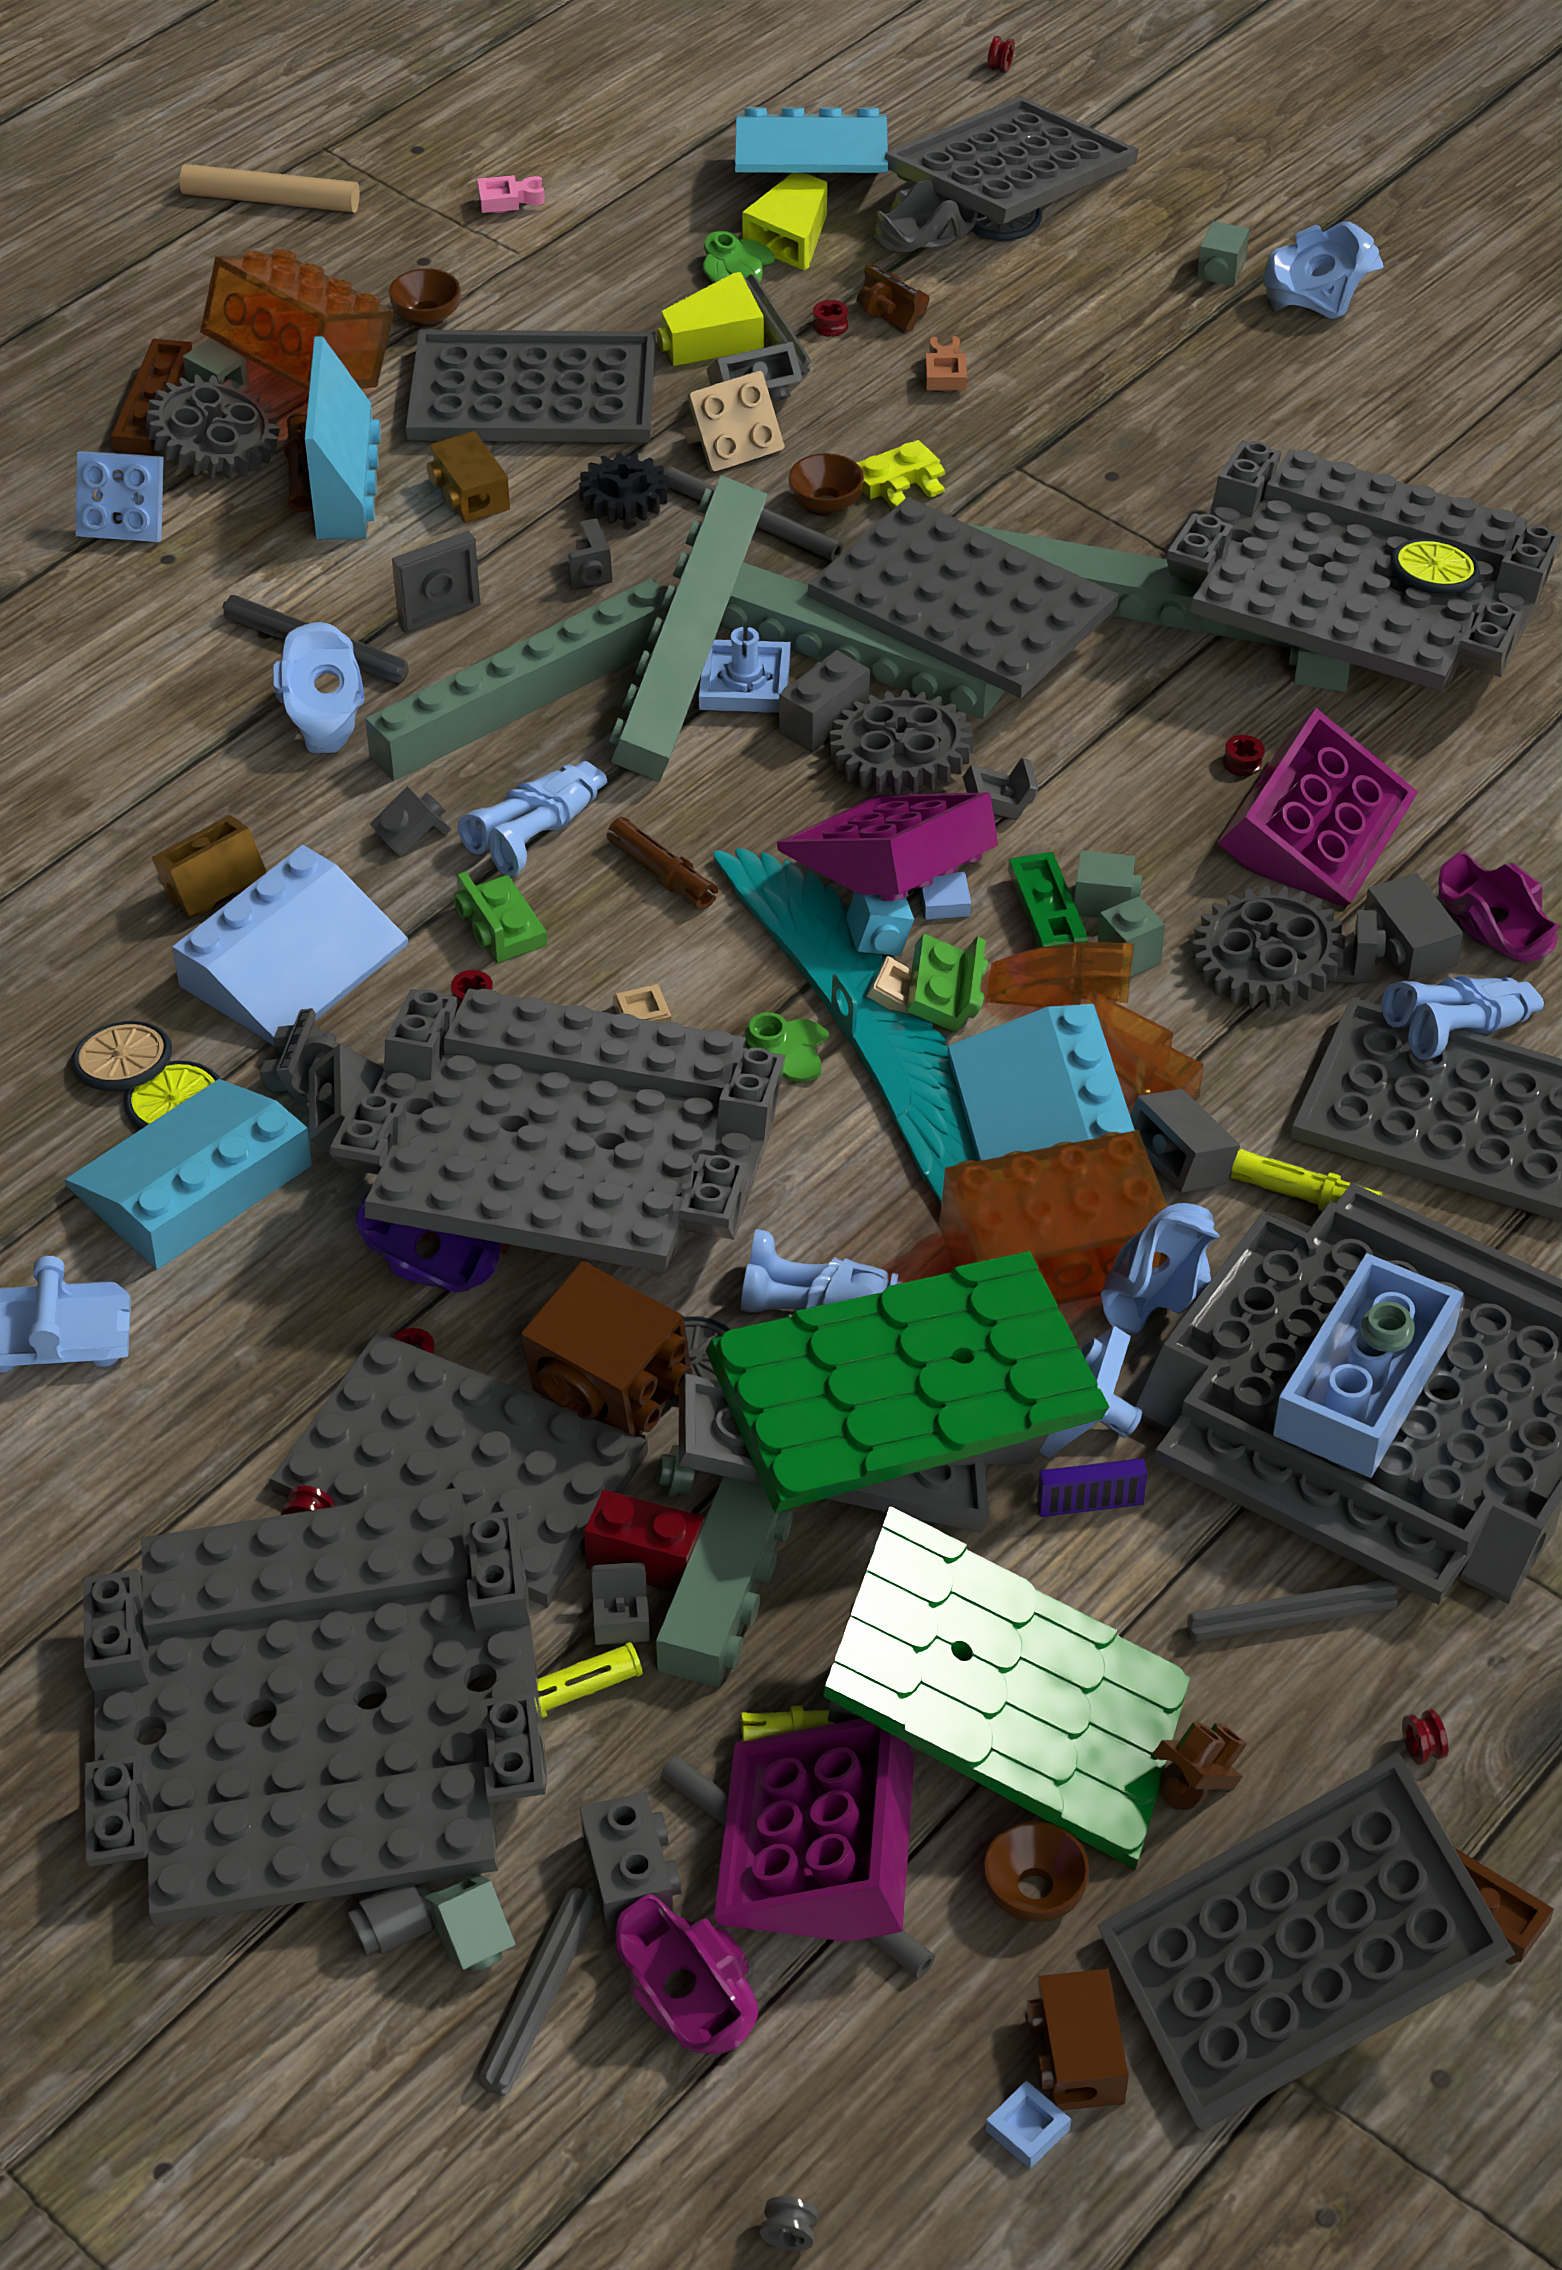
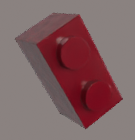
(643, 1532)

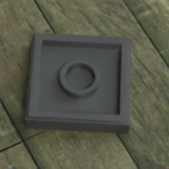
(436, 581)

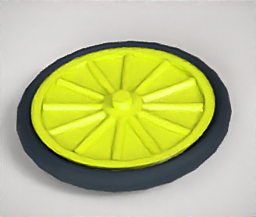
(1435, 566)
(166, 1091)

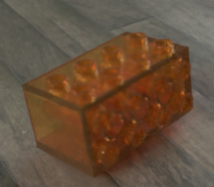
(277, 305)
(1060, 1203)

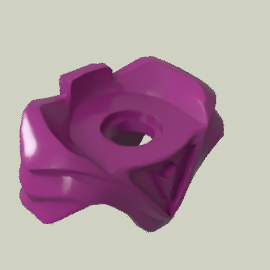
(1470, 892)
(658, 1942)

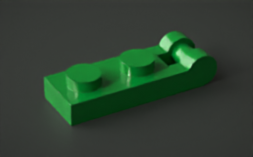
(1046, 900)

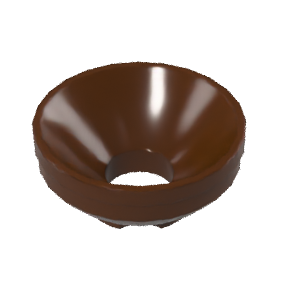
(425, 296)
(826, 475)
(1036, 1851)

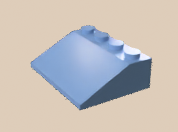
(287, 945)

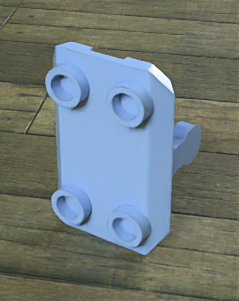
(63, 1320)

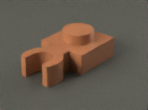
(945, 367)

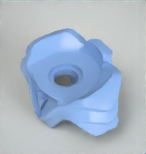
(1321, 269)
(322, 718)
(1137, 1289)

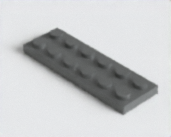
(714, 1445)

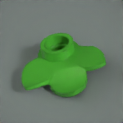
(731, 255)
(790, 1038)

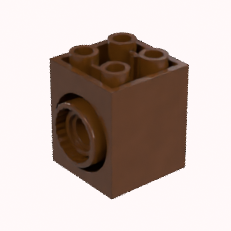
(607, 1351)

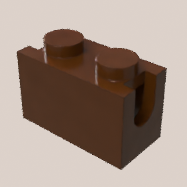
(1080, 2040)

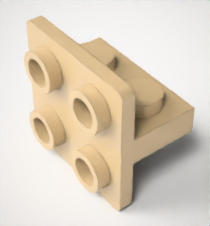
(734, 421)

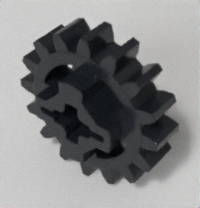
(623, 488)

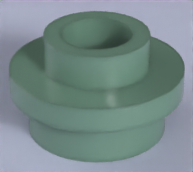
(1387, 1327)
(672, 1476)

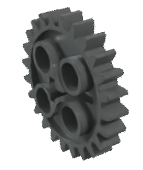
(234, 442)
(901, 742)
(1268, 947)

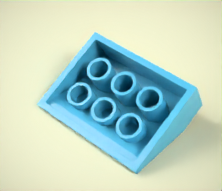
(811, 141)
(340, 449)
(1038, 1082)
(194, 1169)

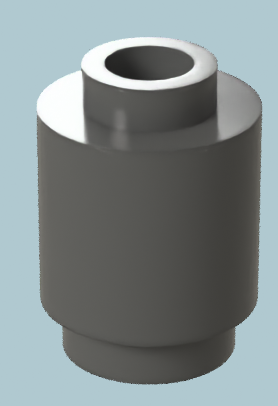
(390, 1918)

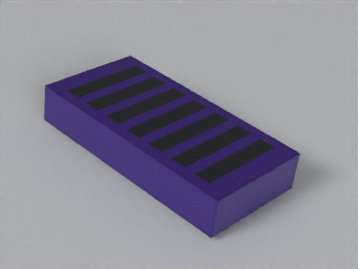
(1091, 1487)

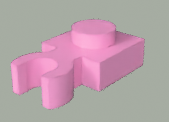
(505, 194)

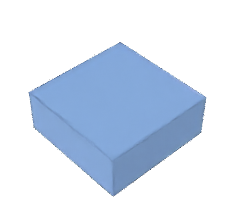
(946, 897)
(1028, 2124)

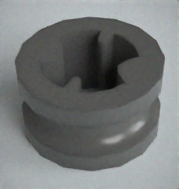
(789, 2223)

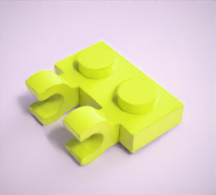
(897, 469)

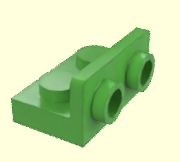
(499, 917)
(946, 981)

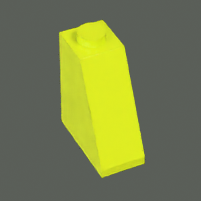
(789, 218)
(712, 323)

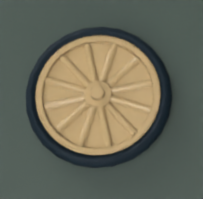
(121, 1055)

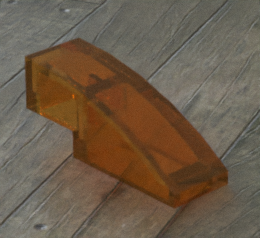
(1062, 975)
(1144, 1051)

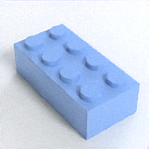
(1354, 1398)

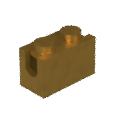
(469, 477)
(209, 865)

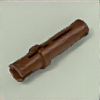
(299, 488)
(673, 872)

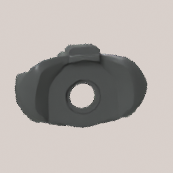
(922, 207)

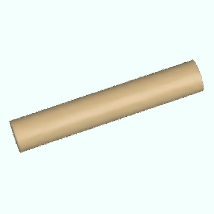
(269, 188)

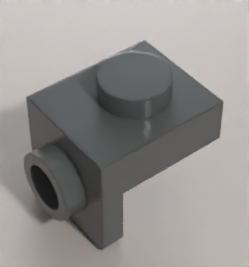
(1008, 792)
(408, 820)
(1361, 954)
(620, 1604)

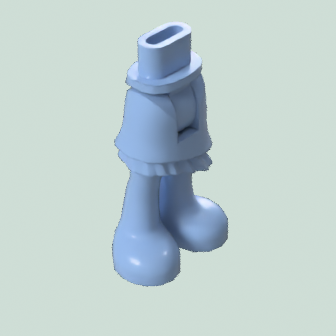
(527, 810)
(1456, 1003)
(784, 1284)

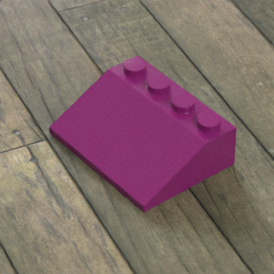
(1319, 813)
(897, 841)
(818, 1833)

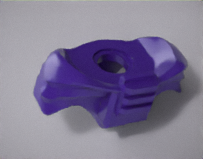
(456, 1266)

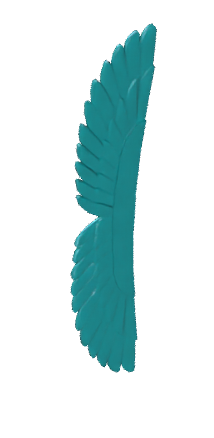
(896, 1047)

